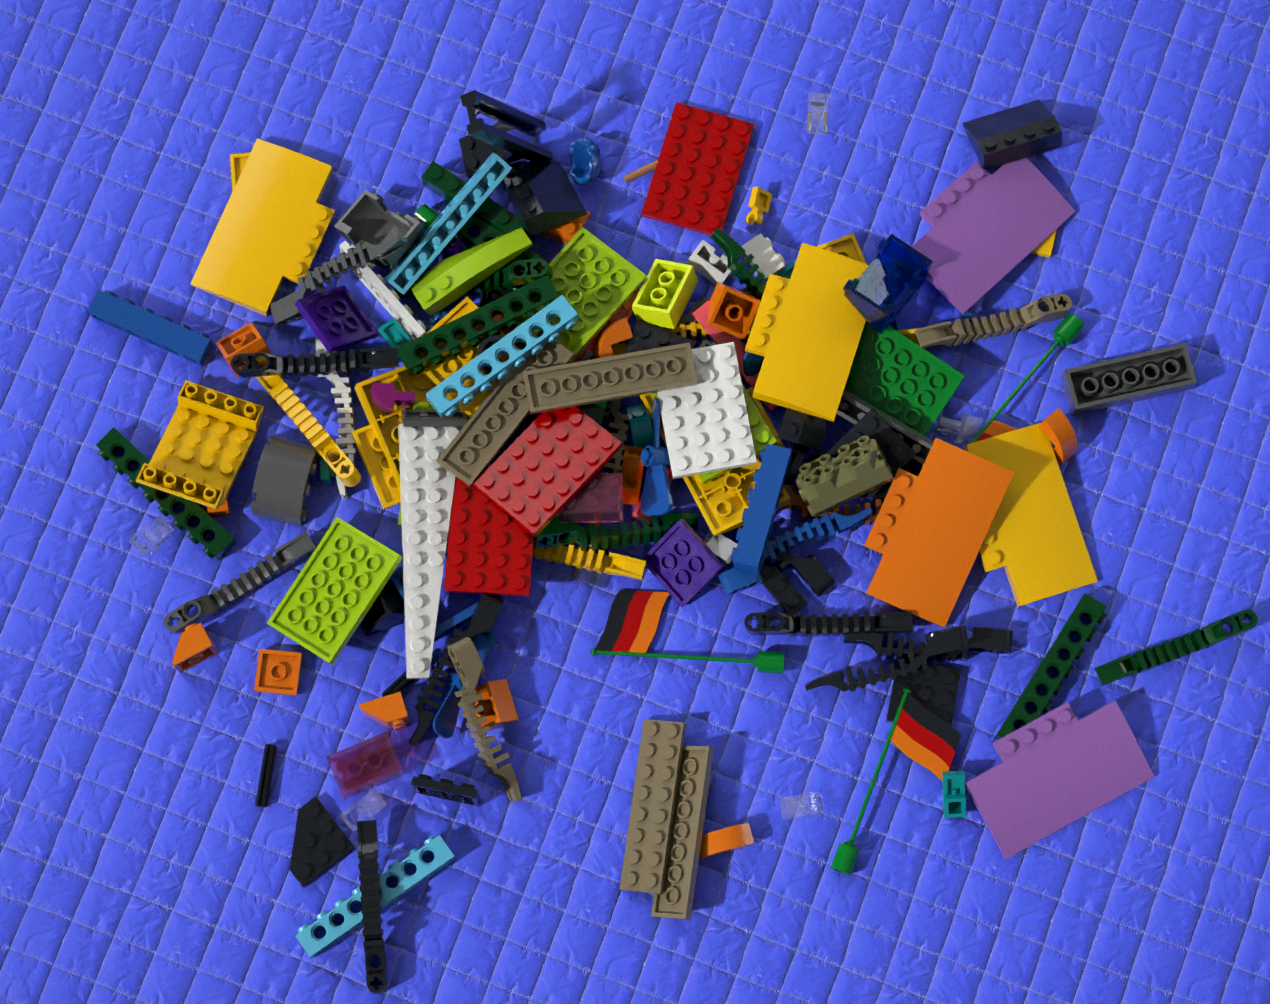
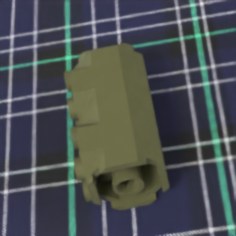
(838, 480)

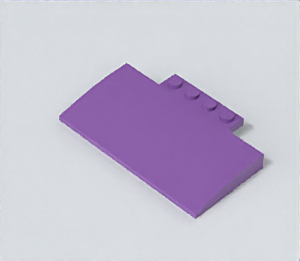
(987, 228)
(1056, 774)

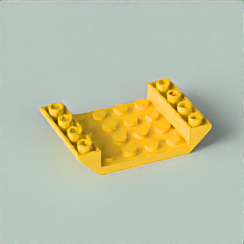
(203, 446)

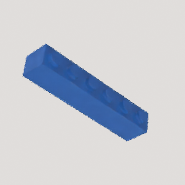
(150, 327)
(762, 508)

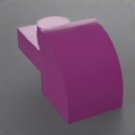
(385, 397)

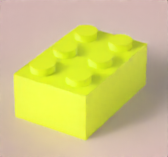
(665, 293)

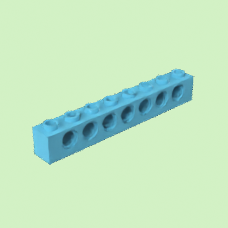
(448, 223)
(558, 309)
(443, 856)

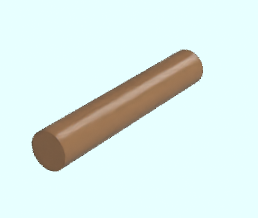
(640, 172)

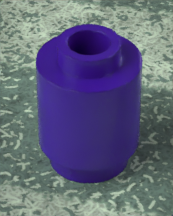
(452, 248)

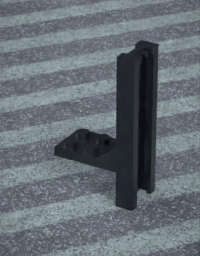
(488, 139)

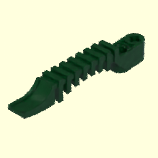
(733, 253)
(507, 277)
(567, 533)
(1176, 648)

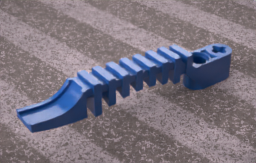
(739, 580)

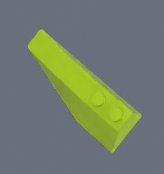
(467, 269)

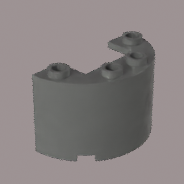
(373, 222)
(284, 480)

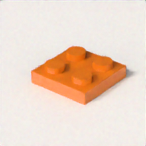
(278, 672)

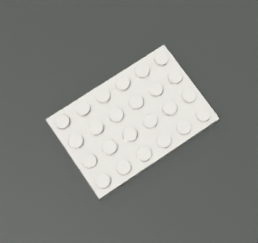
(708, 421)

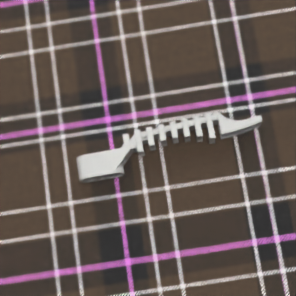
(342, 395)

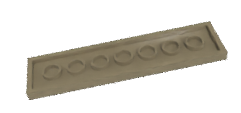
(610, 378)
(497, 417)
(653, 806)
(685, 835)

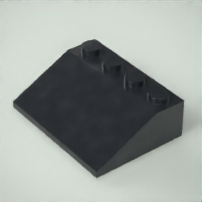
(1013, 134)
(542, 195)

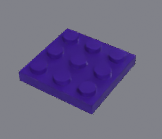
(336, 319)
(682, 562)

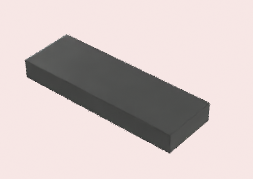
(431, 418)

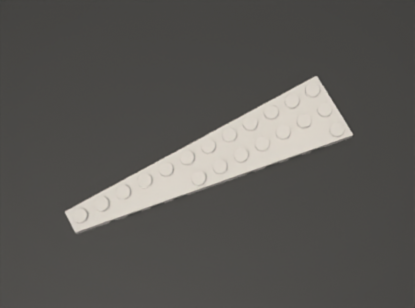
(425, 521)

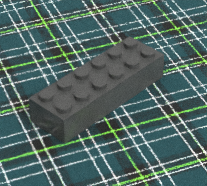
(1128, 379)

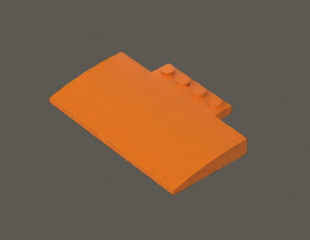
(934, 530)

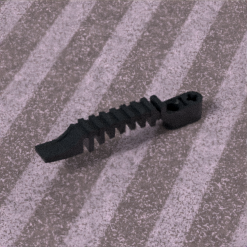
(279, 365)
(808, 569)
(480, 623)
(880, 623)
(982, 640)
(937, 643)
(369, 877)

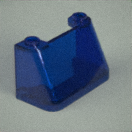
(888, 282)

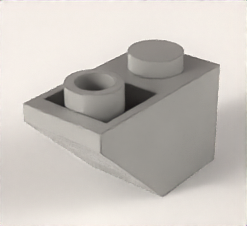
(721, 547)

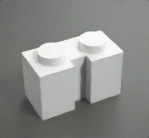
(764, 255)
(708, 263)

